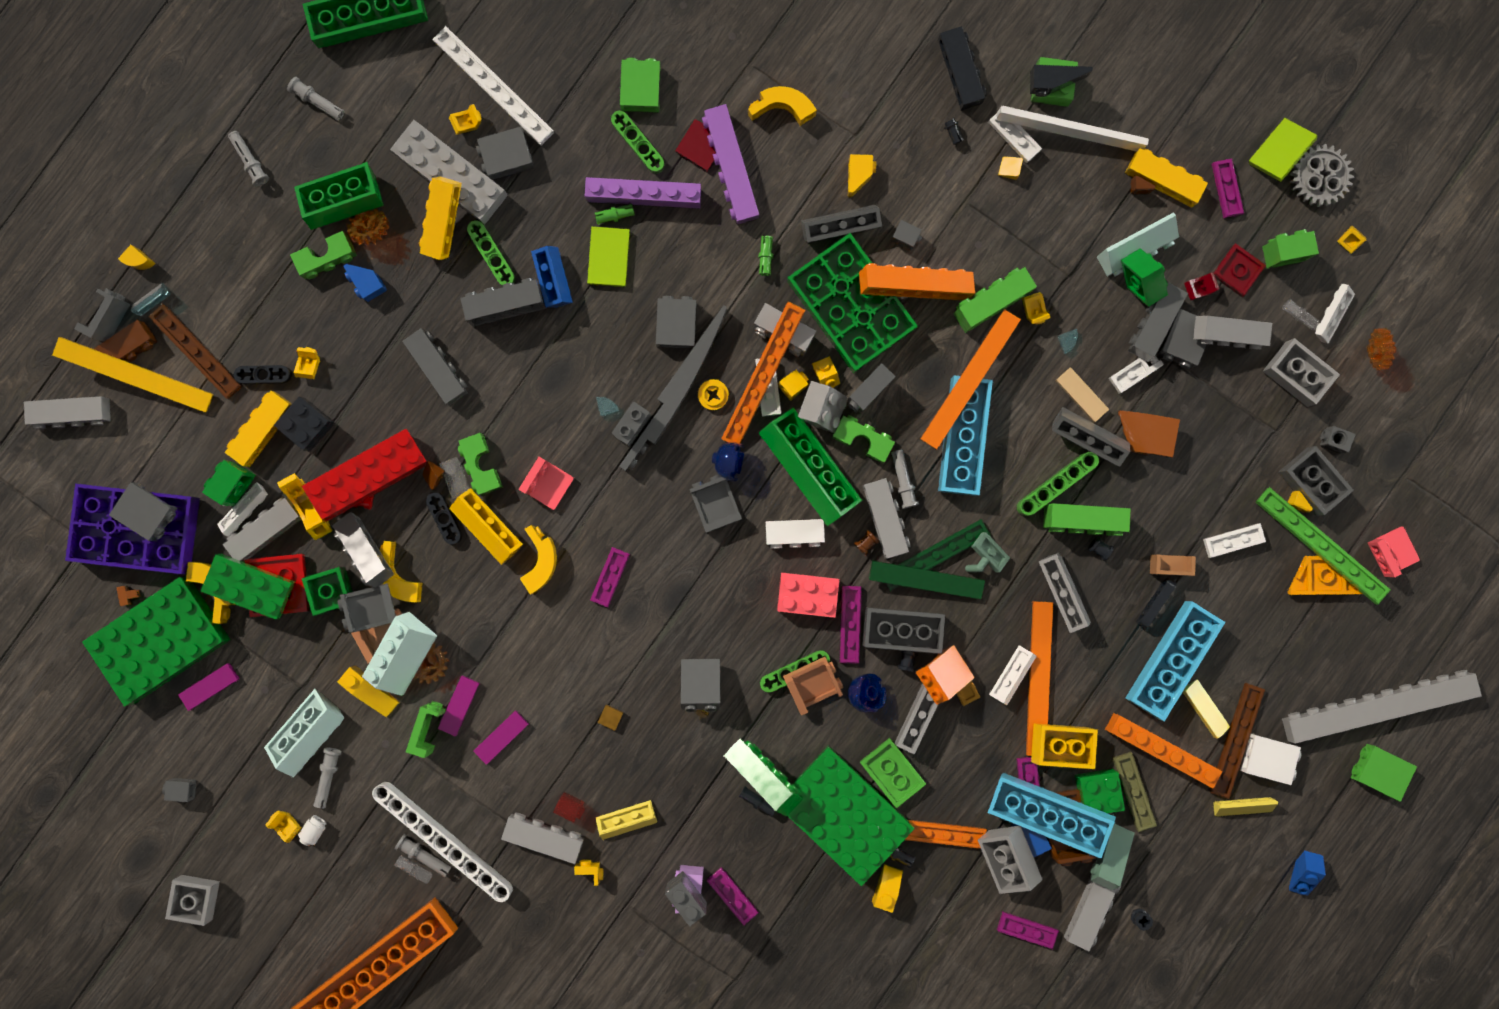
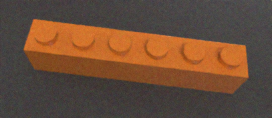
(916, 282)
(1163, 750)

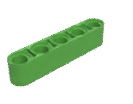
(1066, 481)

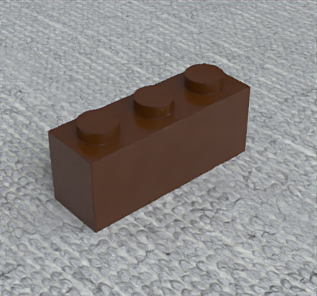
(129, 342)

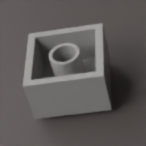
(823, 407)
(192, 900)

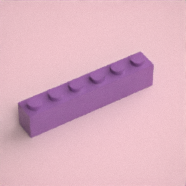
(731, 164)
(643, 192)

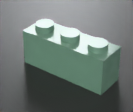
(1110, 868)

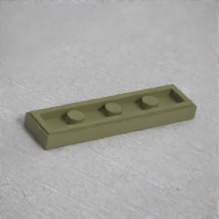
(1134, 792)

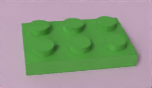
(892, 772)

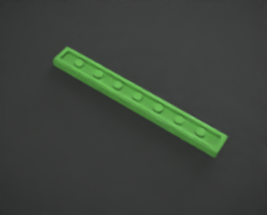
(1323, 546)

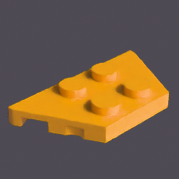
(1319, 578)

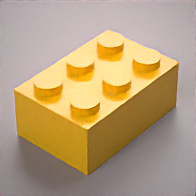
(1064, 746)

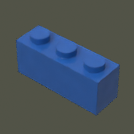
(551, 276)

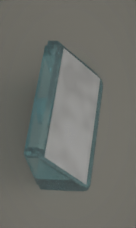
(150, 300)

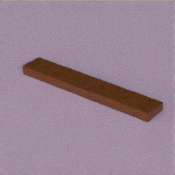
(195, 351)
(1237, 739)

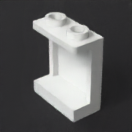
(1271, 759)

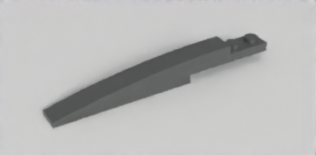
(675, 392)

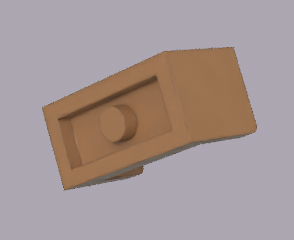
(1172, 565)

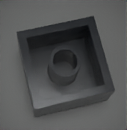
(304, 424)

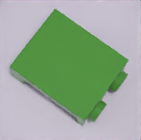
(640, 85)
(416, 743)
(1383, 772)

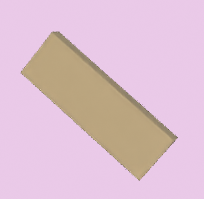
(1082, 395)

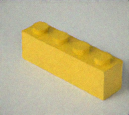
(1166, 177)
(440, 217)
(258, 430)
(485, 526)

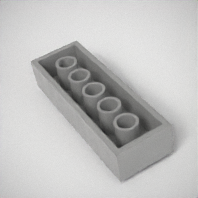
(435, 159)

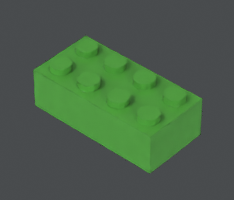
(995, 299)
(1090, 518)

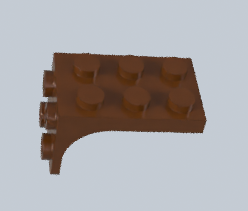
(1063, 853)

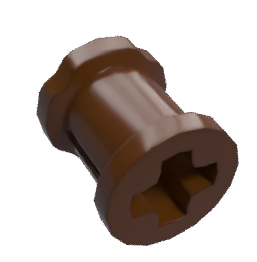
(866, 542)

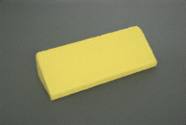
(1206, 709)
(1244, 806)
(626, 820)

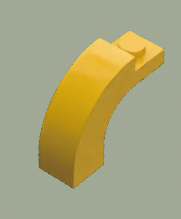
(784, 98)
(313, 523)
(546, 563)
(197, 573)
(399, 587)

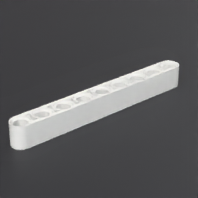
(433, 840)

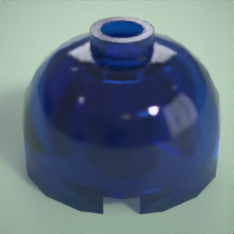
(728, 460)
(867, 693)

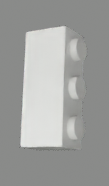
(794, 533)

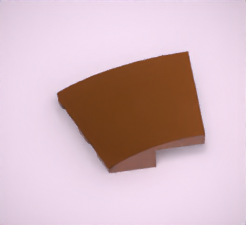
(1150, 433)

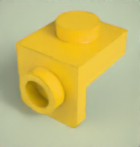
(466, 120)
(1035, 308)
(307, 363)
(826, 372)
(284, 825)
(585, 867)

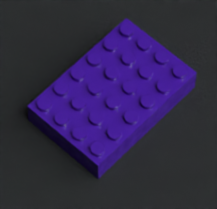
(105, 541)

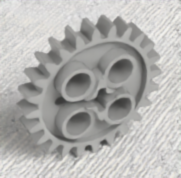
(1338, 177)

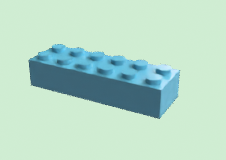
(966, 444)
(1175, 660)
(1052, 815)

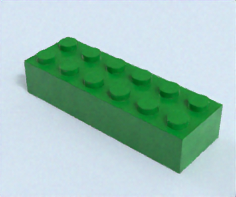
(347, 20)
(810, 466)

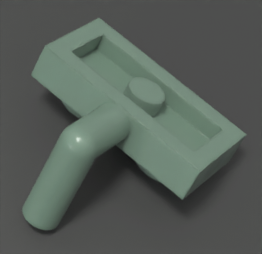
(990, 552)

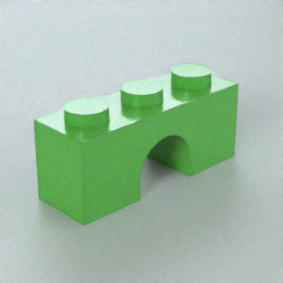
(339, 251)
(878, 444)
(472, 449)

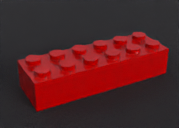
(364, 475)

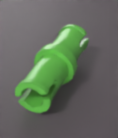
(614, 213)
(765, 256)

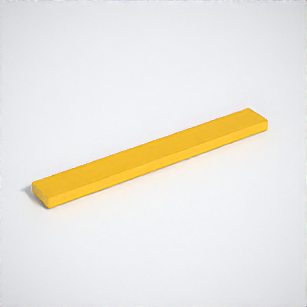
(132, 374)

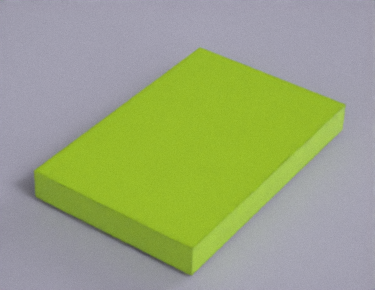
(1283, 149)
(608, 256)

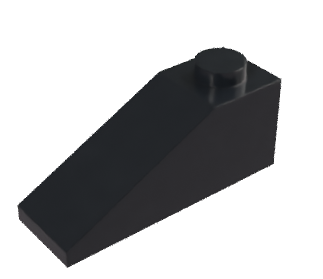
(1051, 78)

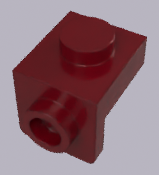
(1201, 286)

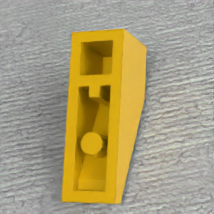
(364, 691)

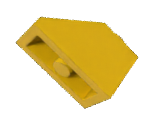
(859, 172)
(793, 384)
(887, 888)

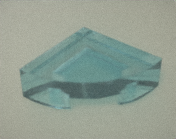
(1068, 340)
(606, 406)

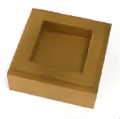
(968, 694)
(610, 717)

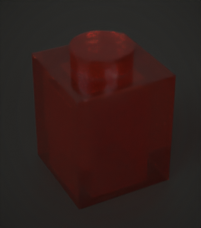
(569, 807)

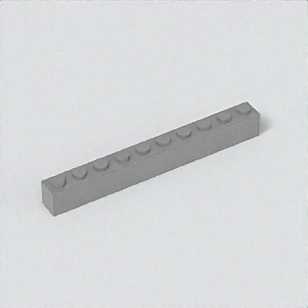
(1381, 707)

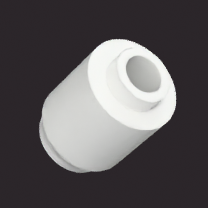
(312, 830)

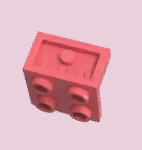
(546, 483)
(1393, 552)

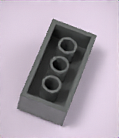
(503, 302)
(903, 630)

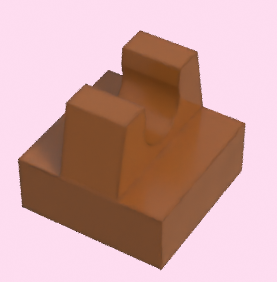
(126, 595)

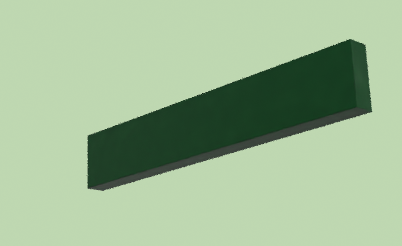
(945, 549)
(926, 579)

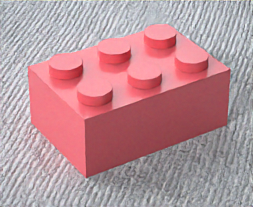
(808, 595)

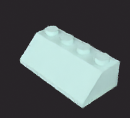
(1148, 239)
(399, 654)
(303, 733)

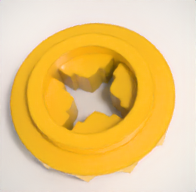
(712, 385)

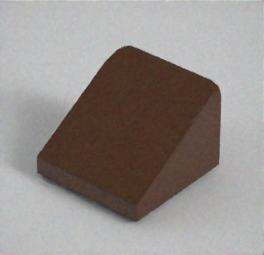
(1141, 186)
(433, 474)

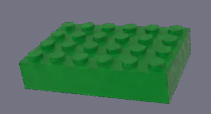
(853, 322)
(155, 641)
(847, 816)

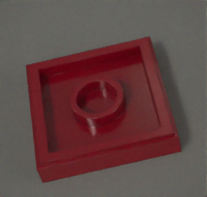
(696, 146)
(1239, 270)

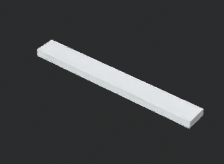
(493, 86)
(1071, 128)

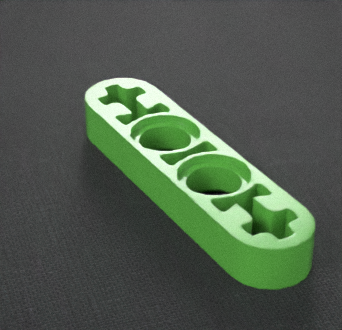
(637, 142)
(490, 254)
(791, 667)

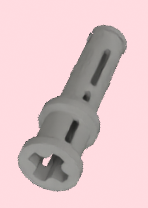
(308, 94)
(251, 165)
(906, 488)
(327, 768)
(415, 851)

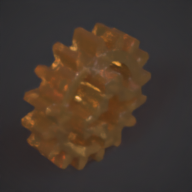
(368, 227)
(1381, 349)
(438, 665)

